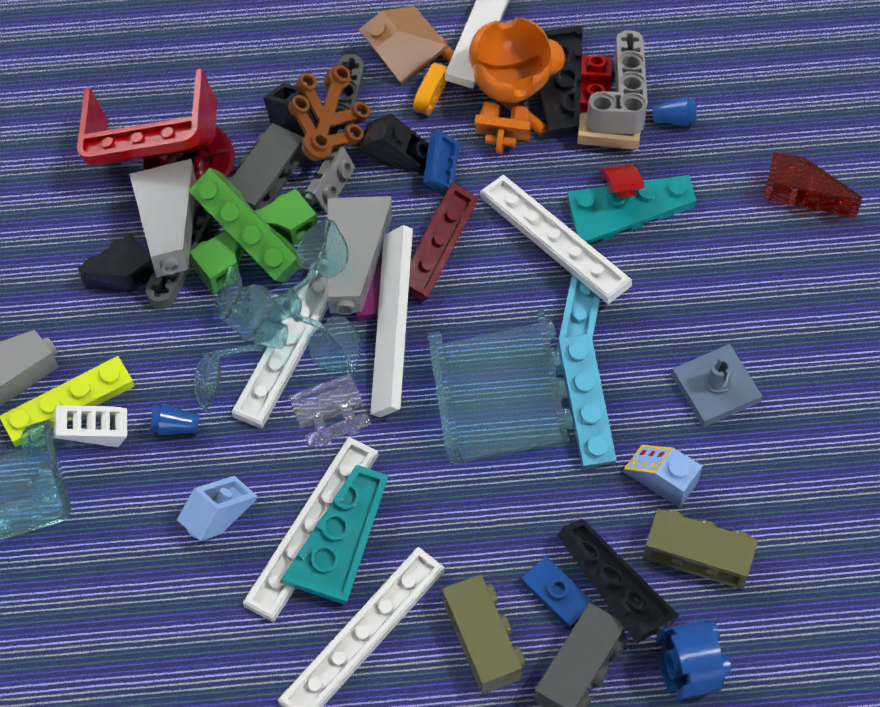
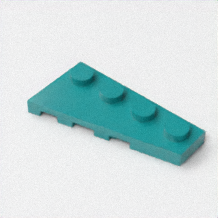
(601, 214)
(335, 547)

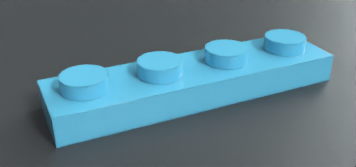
(579, 312)
(586, 401)

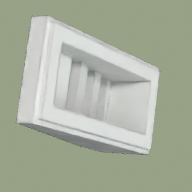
(91, 414)

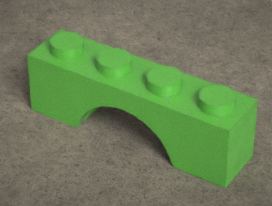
(235, 215)
(287, 215)

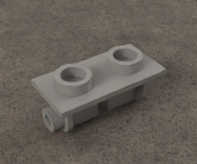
(334, 175)

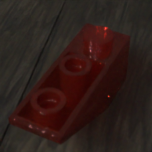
(806, 185)

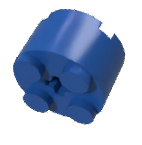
(692, 659)

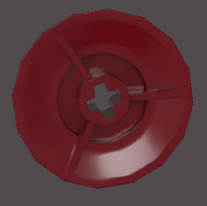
(218, 156)

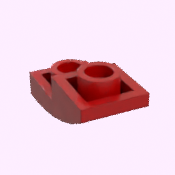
(595, 77)
(622, 179)

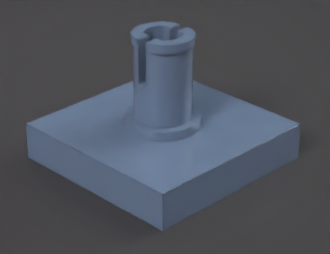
(716, 385)

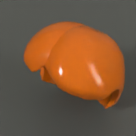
(513, 59)

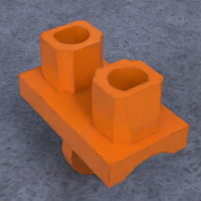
(503, 130)

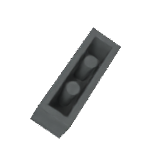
(268, 166)
(582, 660)

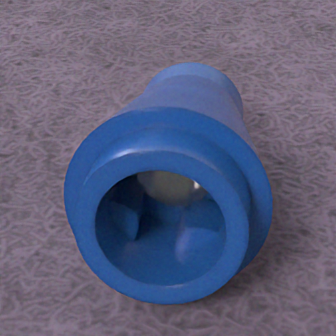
(677, 112)
(173, 421)

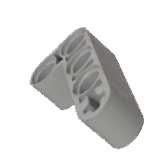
(626, 107)

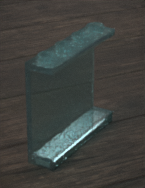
(500, 392)

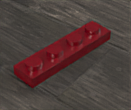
(439, 239)

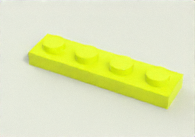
(84, 390)

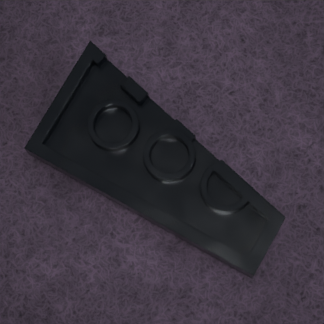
(562, 93)
(623, 589)

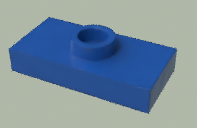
(441, 161)
(556, 592)

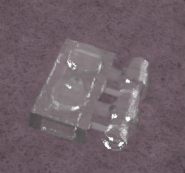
(325, 402)

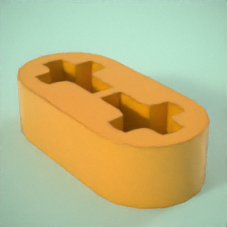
(430, 89)

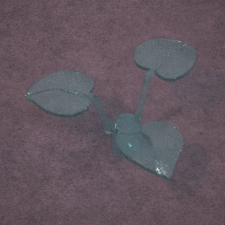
(254, 311)
(337, 342)

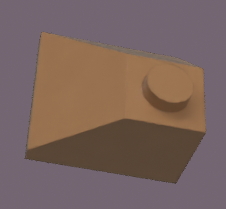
(403, 41)

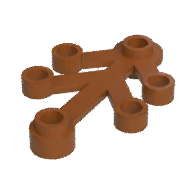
(317, 142)

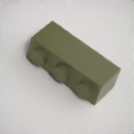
(700, 548)
(483, 634)

